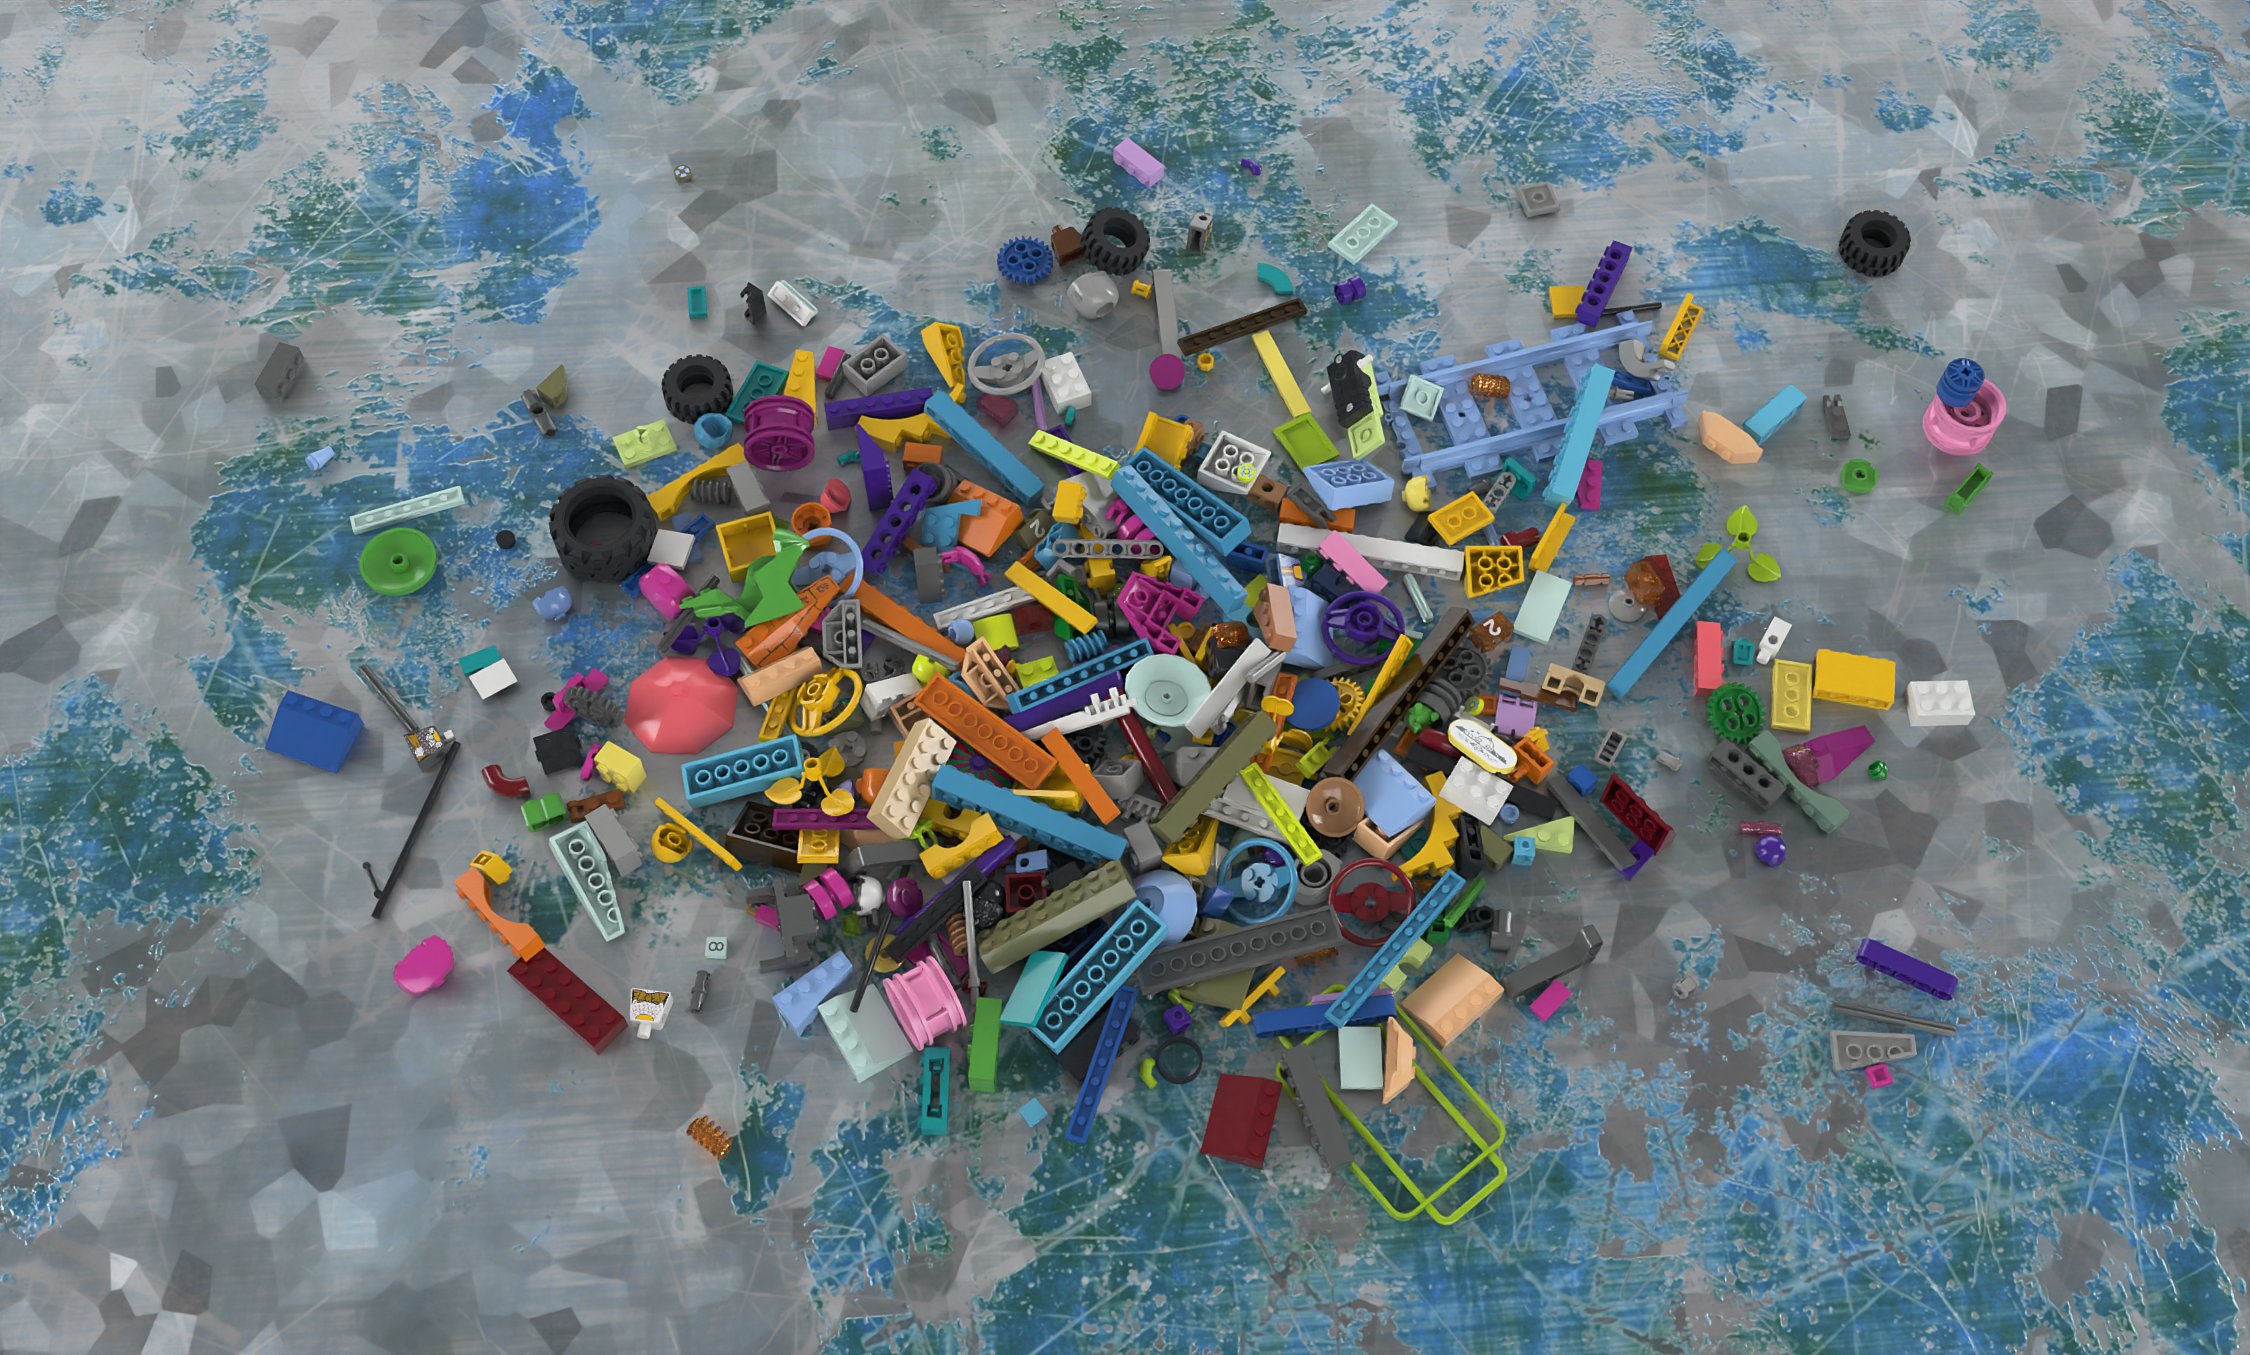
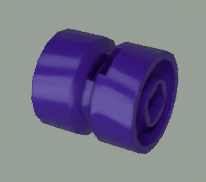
(1350, 290)

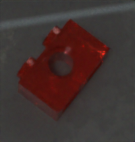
(1032, 619)

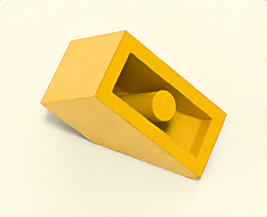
(491, 867)

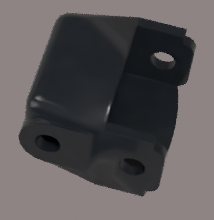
(1221, 659)

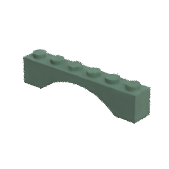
(1825, 810)

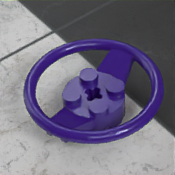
(1351, 621)

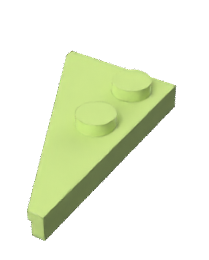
(1549, 836)

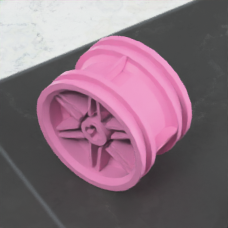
(1965, 428)
(925, 1002)

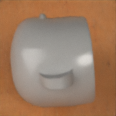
(1093, 294)
(1325, 870)

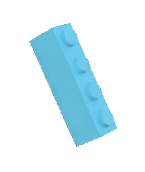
(1774, 414)

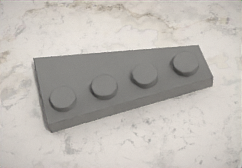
(1864, 1049)

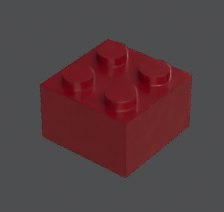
(1023, 891)

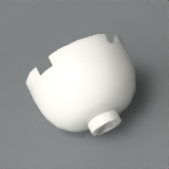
(867, 895)

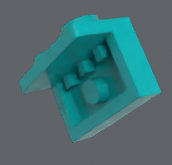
(1524, 482)

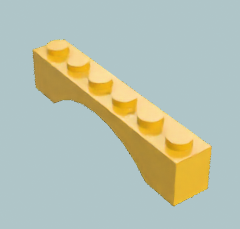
(667, 499)

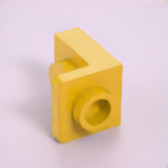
(1537, 736)

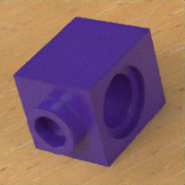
(1177, 1020)

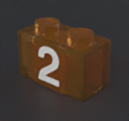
(1491, 632)

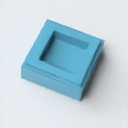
(1033, 1112)

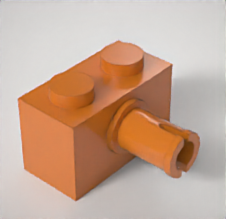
(1530, 762)

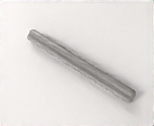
(909, 644)

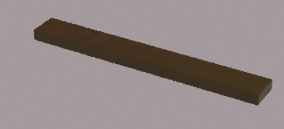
(1242, 326)

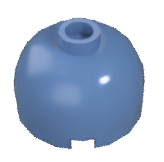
(553, 604)

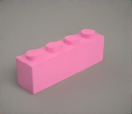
(1351, 563)

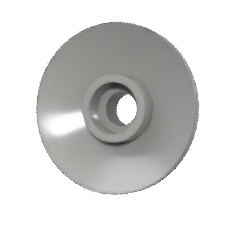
(1626, 612)

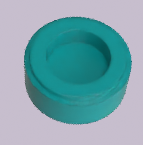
(1070, 415)

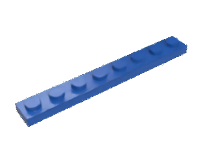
(1101, 1065)

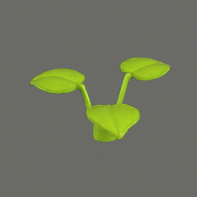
(1743, 526)

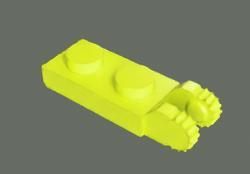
(1315, 758)

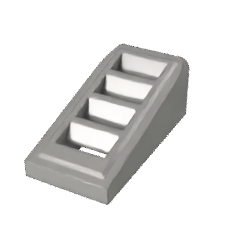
(1616, 734)

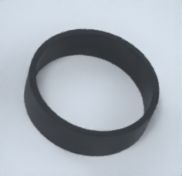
(1179, 1039)

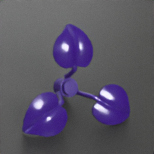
(724, 662)

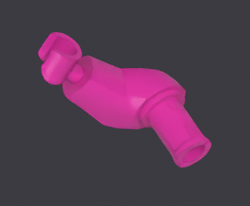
(969, 559)

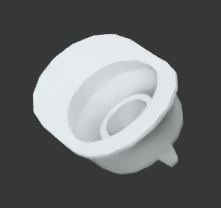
(1210, 877)

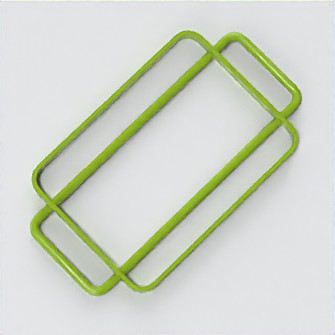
(1488, 1151)

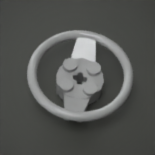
(1007, 369)

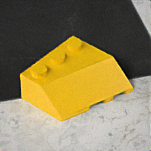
(1491, 568)

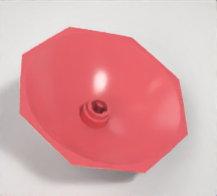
(680, 705)

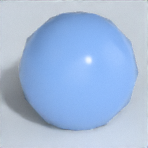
(961, 631)

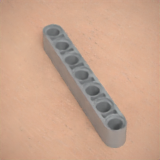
(1166, 312)

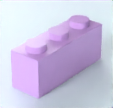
(1138, 162)

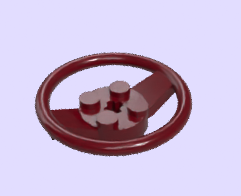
(1384, 900)

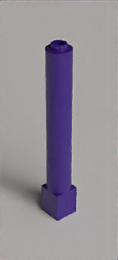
(985, 863)

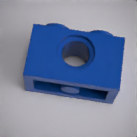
(1248, 557)

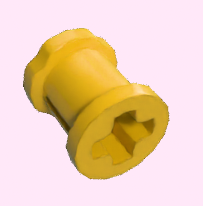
(1141, 289)

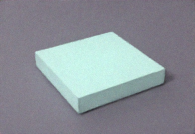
(1421, 398)

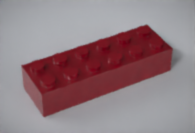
(569, 999)

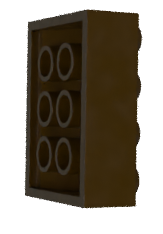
(755, 839)

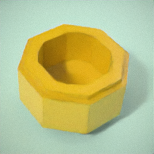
(1205, 361)

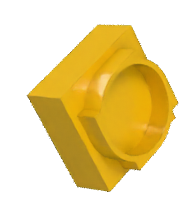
(745, 542)

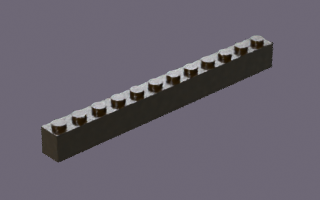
(1400, 695)

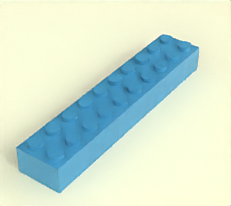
(1027, 817)

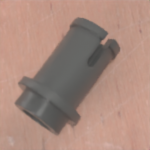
(1482, 487)

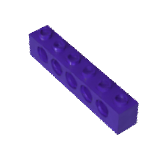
(1604, 283)
(896, 512)

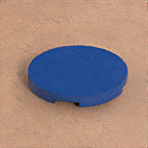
(1314, 705)

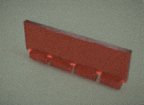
(1671, 593)

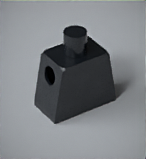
(1070, 872)

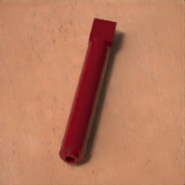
(1146, 754)

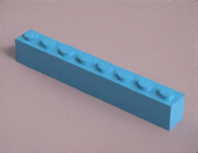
(984, 447)
(1078, 675)

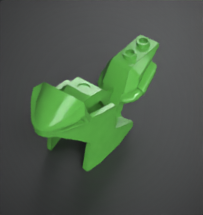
(767, 586)

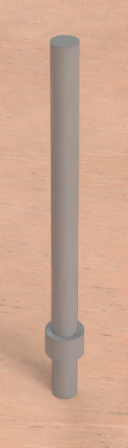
(974, 981)

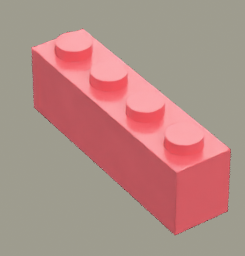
(1707, 658)

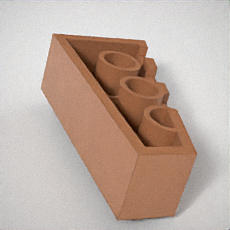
(1276, 617)

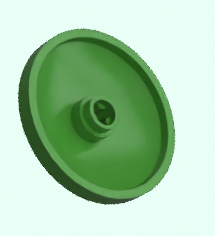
(398, 561)

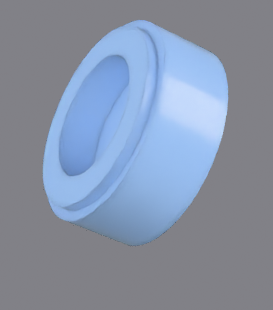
(1508, 814)

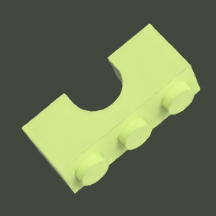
(1416, 956)

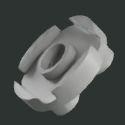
(850, 740)

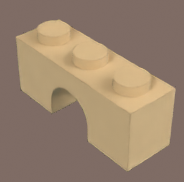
(1585, 686)

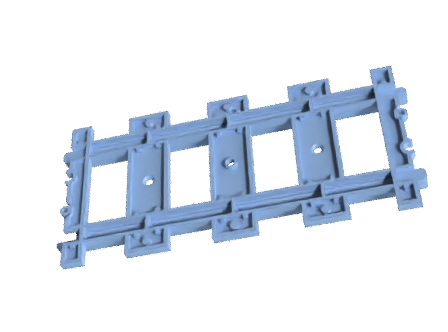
(1538, 422)

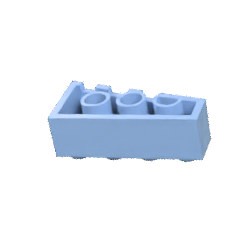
(800, 1000)

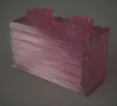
(998, 407)

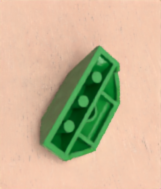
(1069, 587)

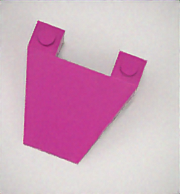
(1151, 606)

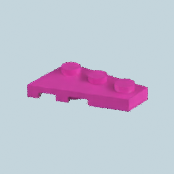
(1589, 486)

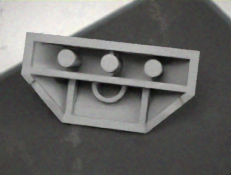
(843, 635)
(1186, 762)

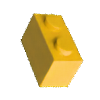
(1069, 502)

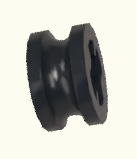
(548, 706)

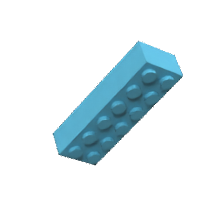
(742, 771)

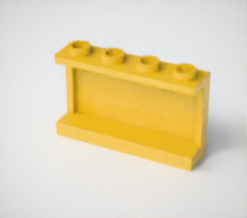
(1165, 439)
(1854, 679)
(1056, 792)

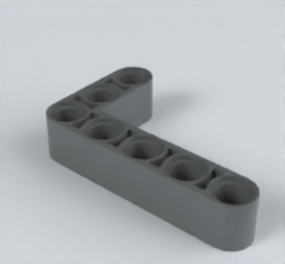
(883, 855)
(1580, 953)

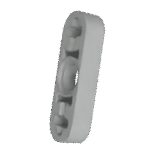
(1498, 486)

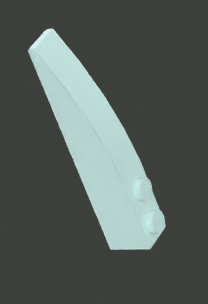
(589, 876)

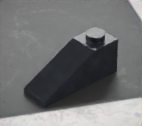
(1469, 847)

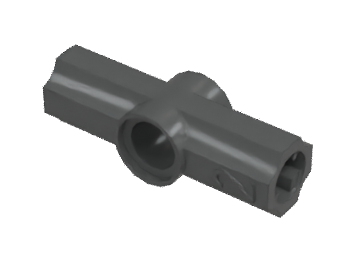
(539, 414)

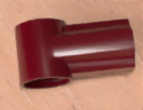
(1523, 538)

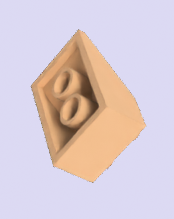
(1377, 843)

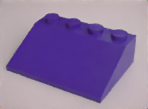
(875, 472)

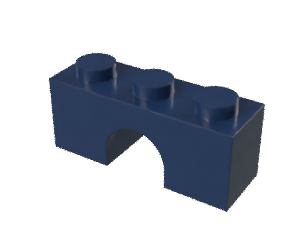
(1326, 583)

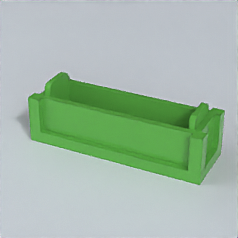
(1969, 489)

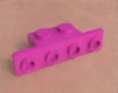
(562, 715)

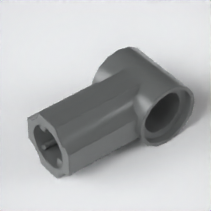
(1500, 934)

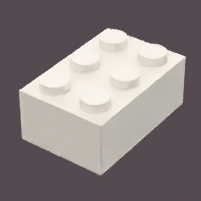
(1065, 383)
(1939, 703)
(1476, 790)

